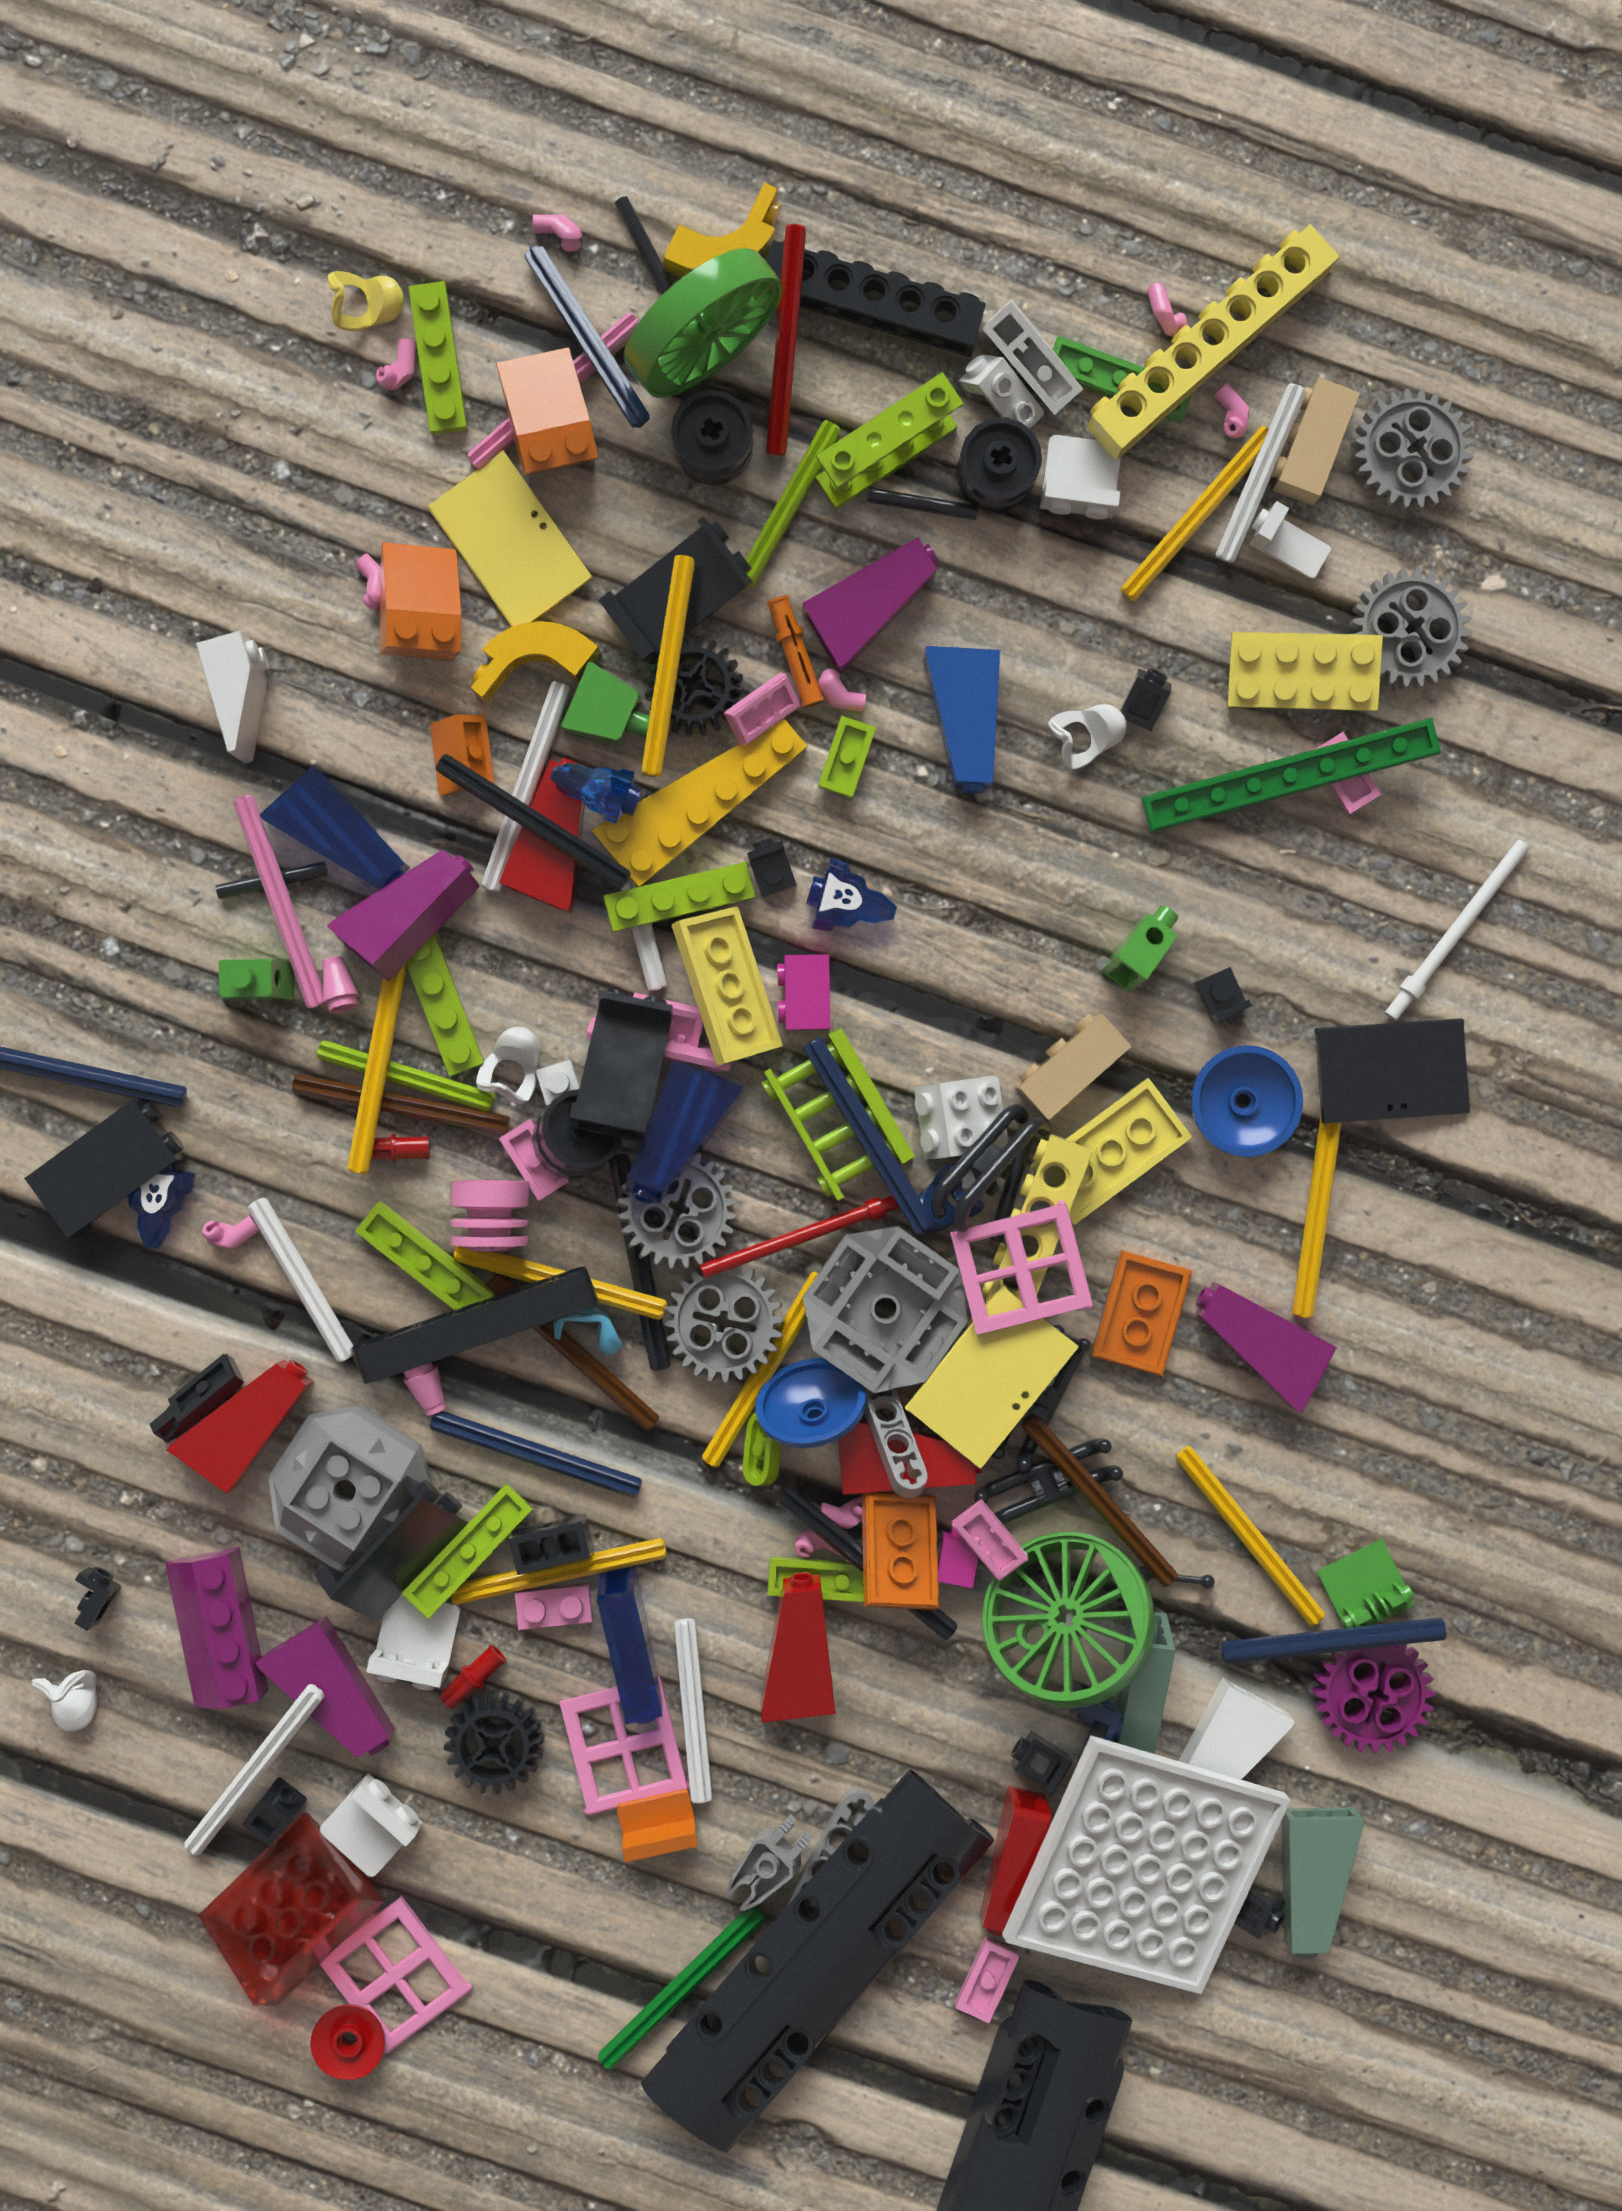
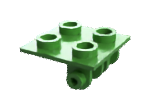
(1366, 1586)

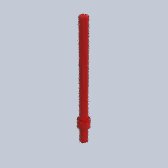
(872, 1209)

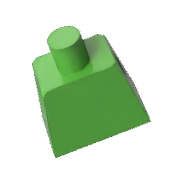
(604, 709)
(1142, 949)
(255, 980)

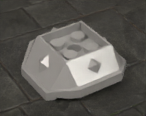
(895, 1348)
(336, 1447)

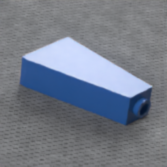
(966, 708)

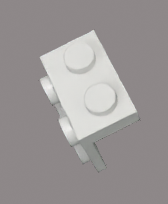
(1080, 478)
(957, 1114)
(415, 1646)
(370, 1825)

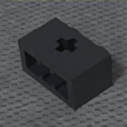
(551, 1544)

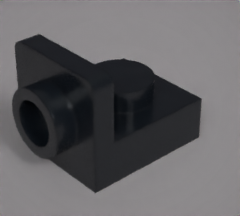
(1146, 698)
(771, 867)
(1223, 997)
(95, 1603)
(274, 1811)
(1260, 1914)

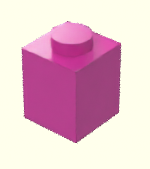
(956, 1560)

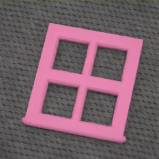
(1022, 1268)
(623, 1746)
(395, 1974)

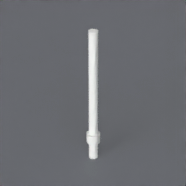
(1414, 985)

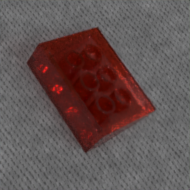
(288, 1912)

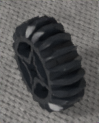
(709, 695)
(504, 1754)

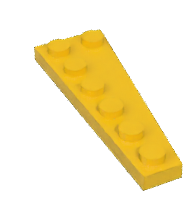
(695, 803)

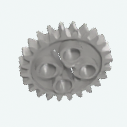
(1385, 469)
(1436, 608)
(706, 1222)
(717, 1354)

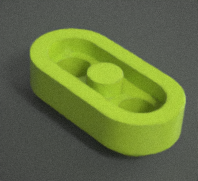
(760, 1455)

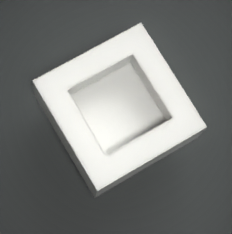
(557, 1080)

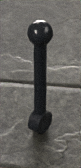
(1207, 1581)

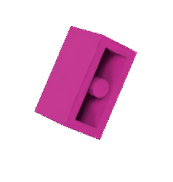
(806, 992)

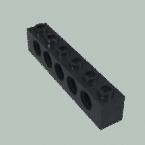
(886, 314)

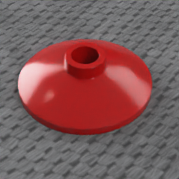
(342, 2057)

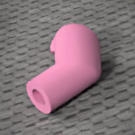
(402, 370)
(1236, 412)
(228, 1235)

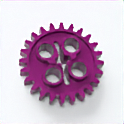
(1405, 1698)

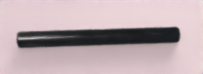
(533, 821)
(641, 1274)
(852, 1551)

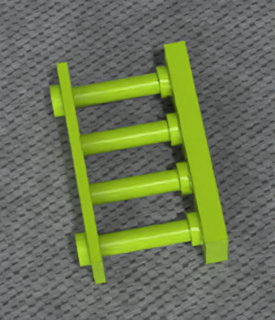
(888, 441)
(861, 1084)

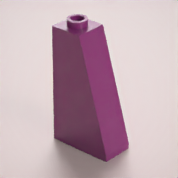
(866, 603)
(406, 913)
(1274, 1348)
(348, 1705)

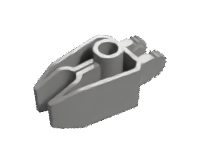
(770, 1859)

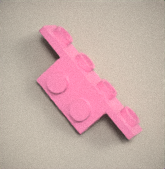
(684, 1037)

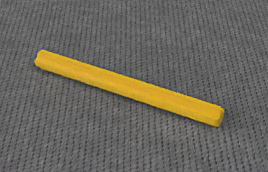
(1194, 517)
(668, 666)
(375, 1073)
(1316, 1219)
(532, 1272)
(748, 1395)
(1250, 1535)
(598, 1563)

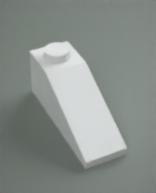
(1032, 356)

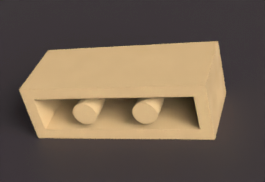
(1314, 441)
(1072, 1065)

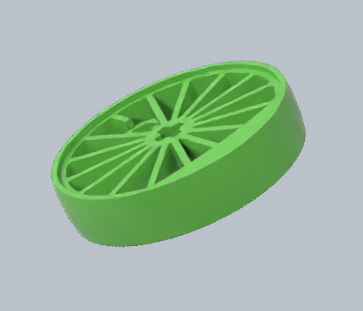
(703, 322)
(1131, 1588)

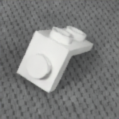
(1002, 389)
(1287, 542)

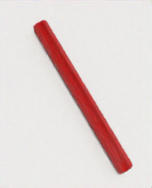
(786, 339)

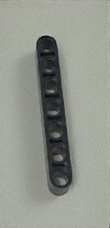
(475, 1324)

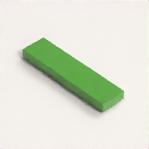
(1104, 372)

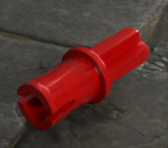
(401, 1148)
(472, 1677)

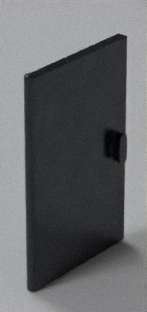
(1379, 1067)

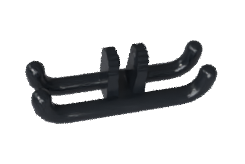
(986, 1163)
(1047, 1404)
(1046, 1482)

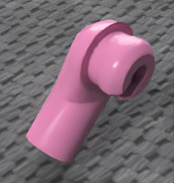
(562, 227)
(1163, 312)
(372, 572)
(836, 693)
(845, 1516)
(809, 1542)

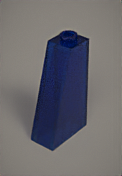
(332, 826)
(681, 1125)
(630, 1645)

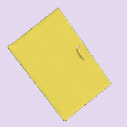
(513, 555)
(986, 1377)

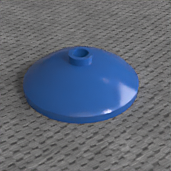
(1272, 1098)
(810, 1404)

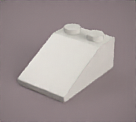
(237, 687)

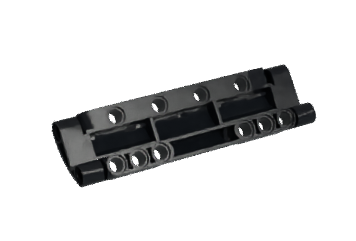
(815, 1962)
(1065, 2115)

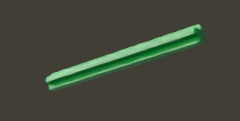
(681, 1987)

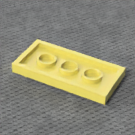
(1305, 671)
(727, 985)
(1125, 1144)

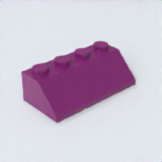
(217, 1629)

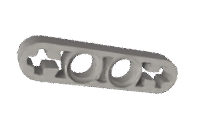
(896, 1430)
(823, 1848)

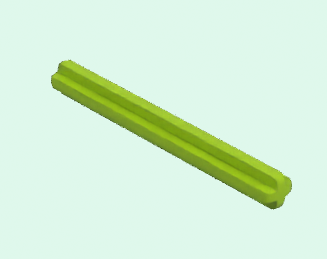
(790, 500)
(409, 1077)

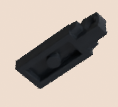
(198, 1398)

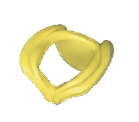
(383, 298)

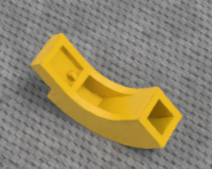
(692, 249)
(531, 643)

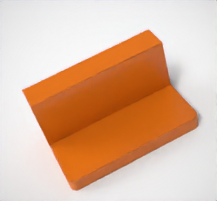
(466, 741)
(657, 1825)

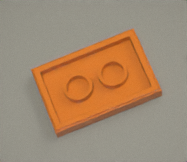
(1141, 1313)
(900, 1551)

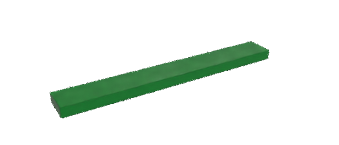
(1291, 775)

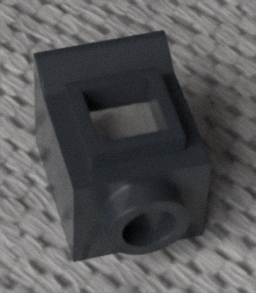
(1040, 1761)

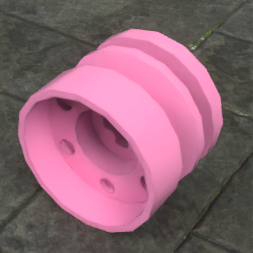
(489, 1213)

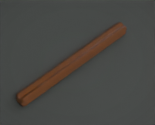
(404, 1105)
(587, 1365)
(1099, 1500)

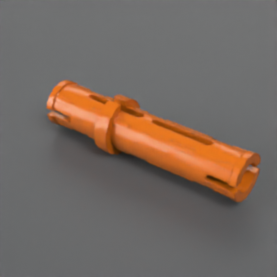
(790, 637)

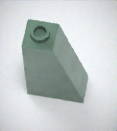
(1145, 1696)
(1316, 1869)

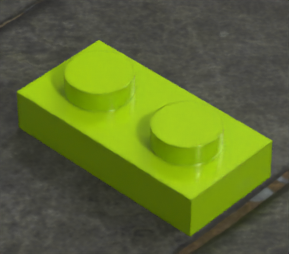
(846, 757)

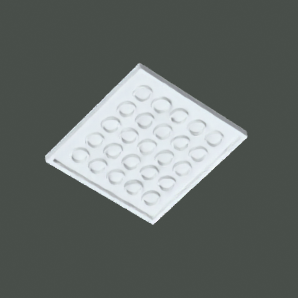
(1145, 1866)

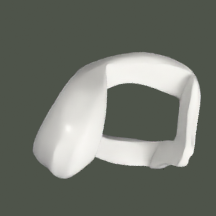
(1104, 725)
(518, 1046)
(70, 1704)

